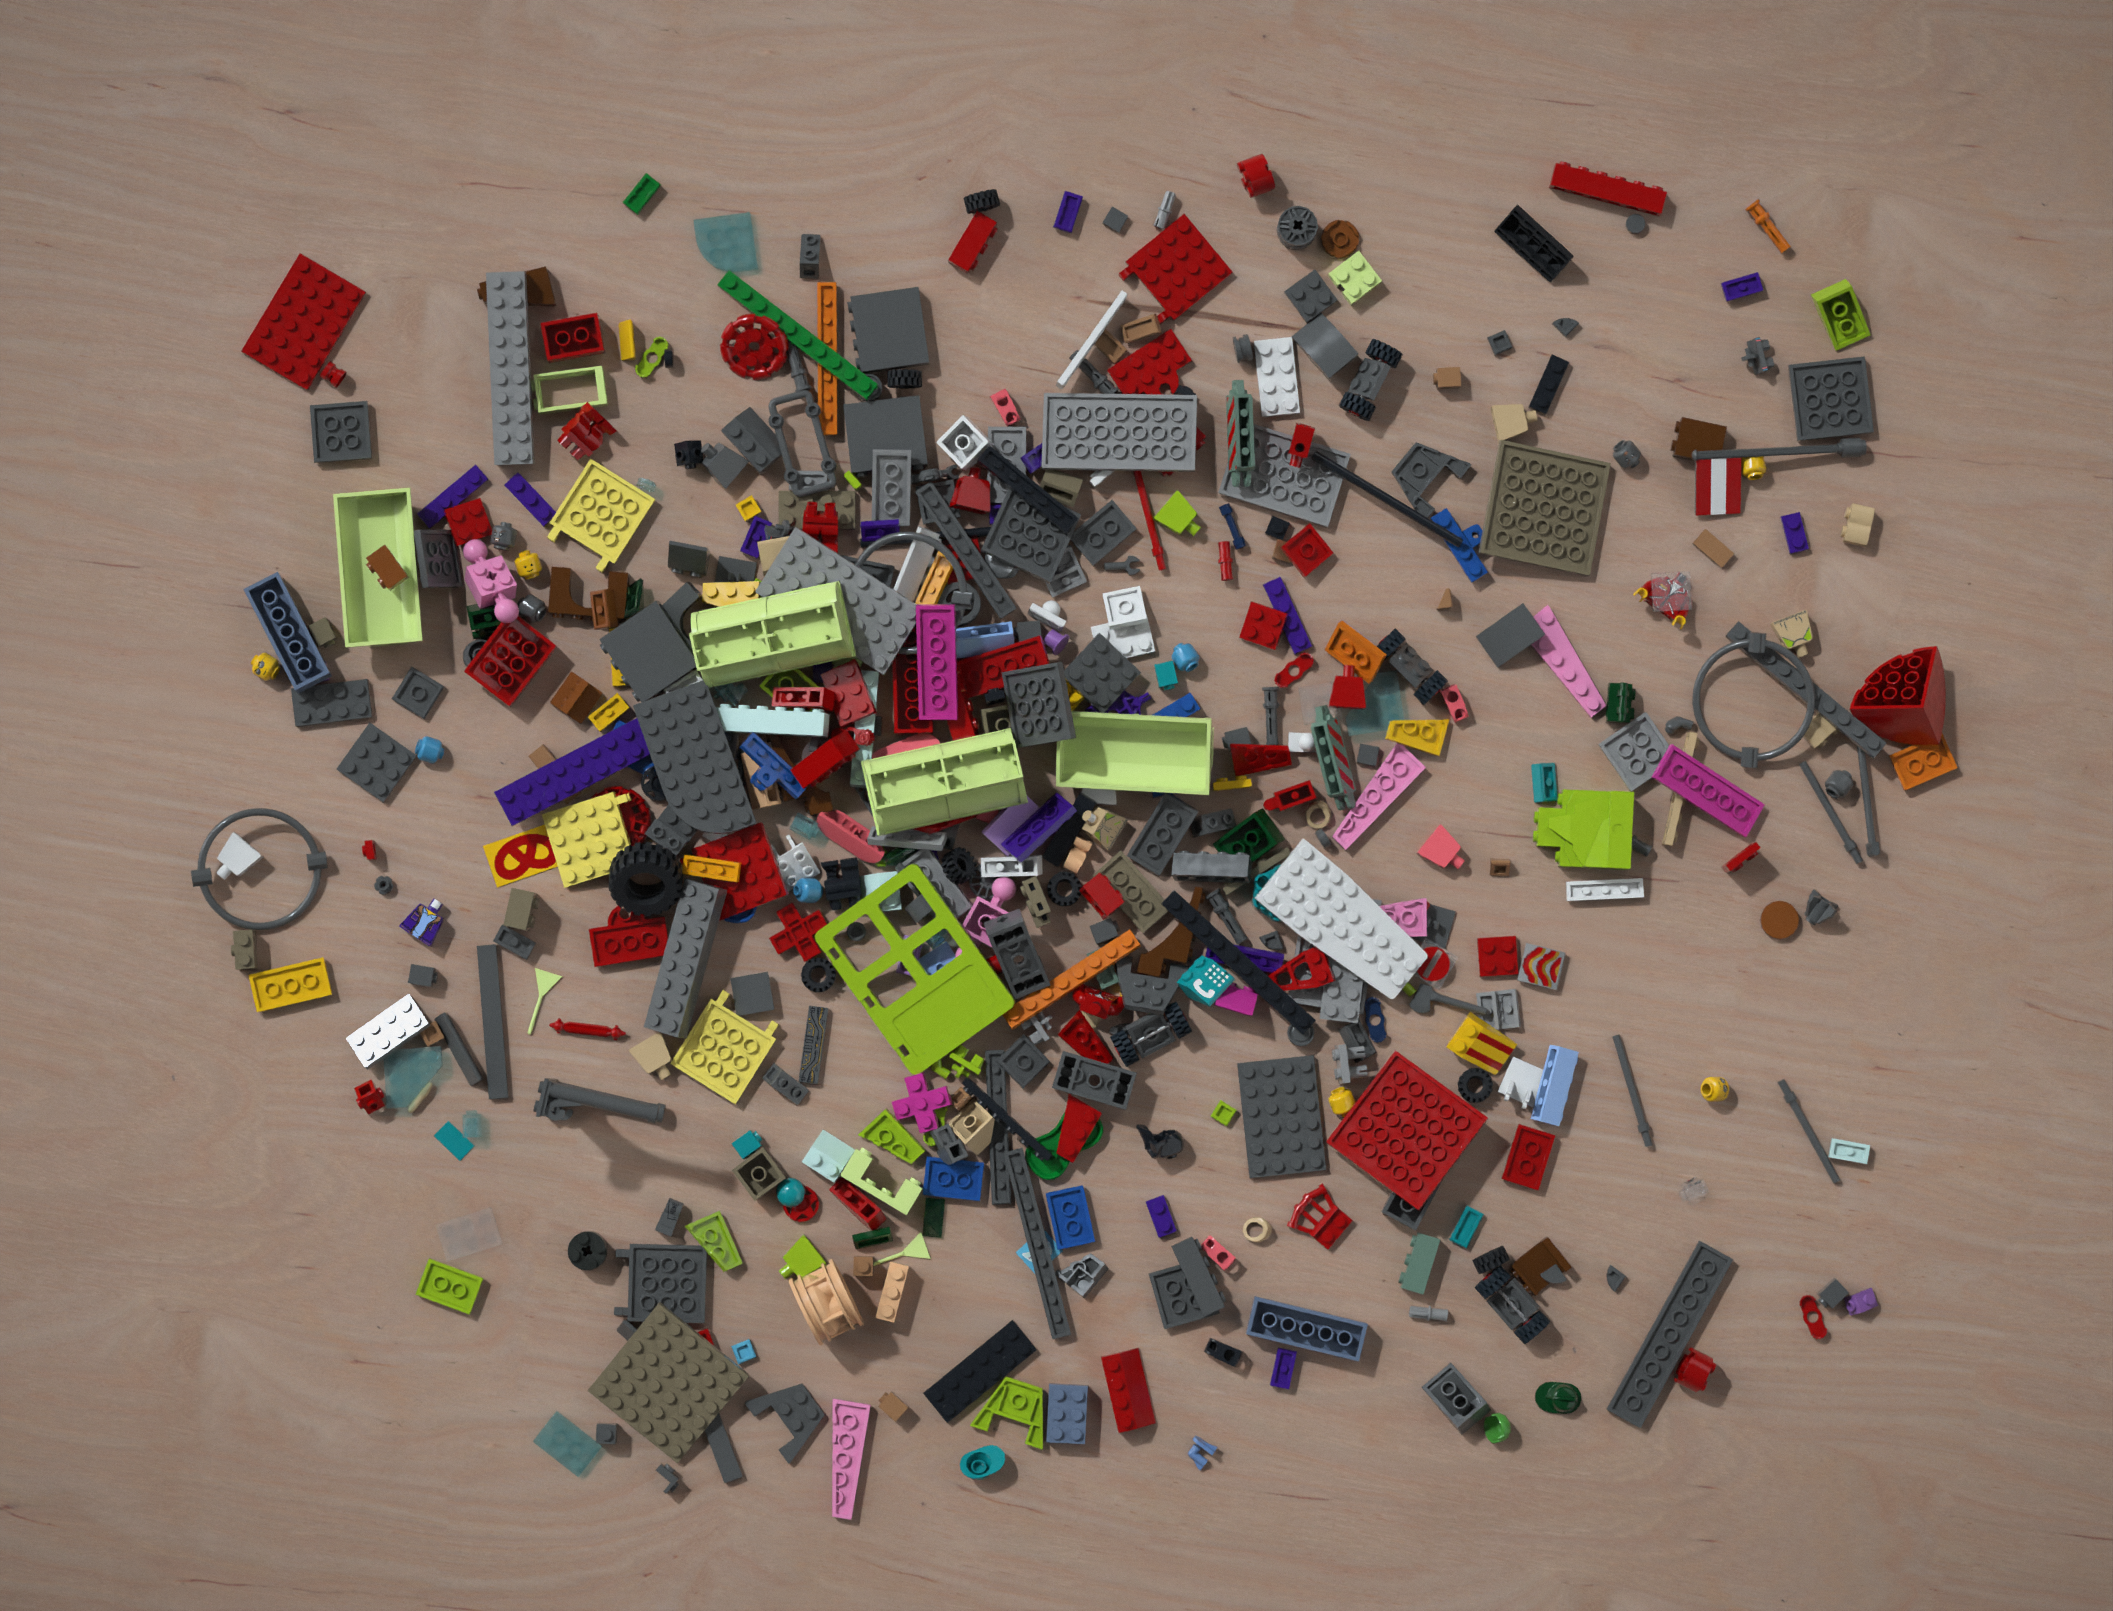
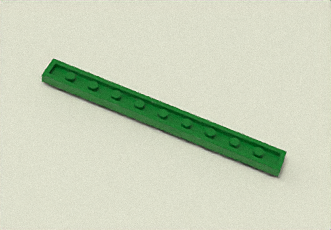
(799, 335)

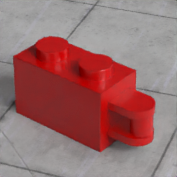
(1290, 797)

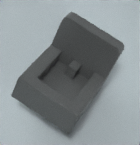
(668, 1473)

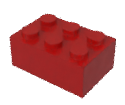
(572, 337)
(825, 760)

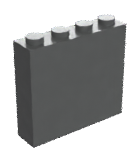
(888, 330)
(885, 426)
(649, 652)

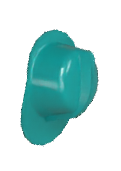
(982, 1462)

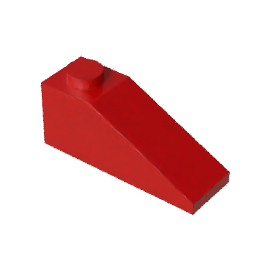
(803, 697)
(858, 1204)

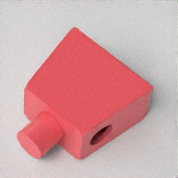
(1441, 849)

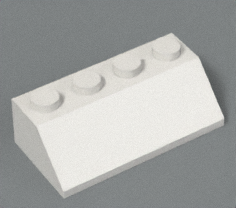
(915, 565)

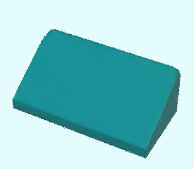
(1544, 782)

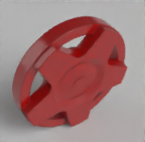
(804, 1207)

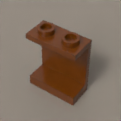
(1535, 1262)

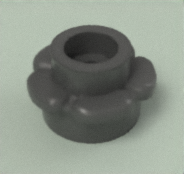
(378, 885)

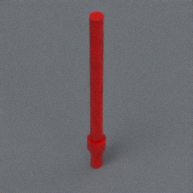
(1157, 550)

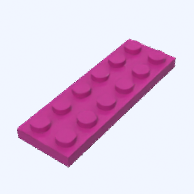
(937, 661)
(1708, 790)

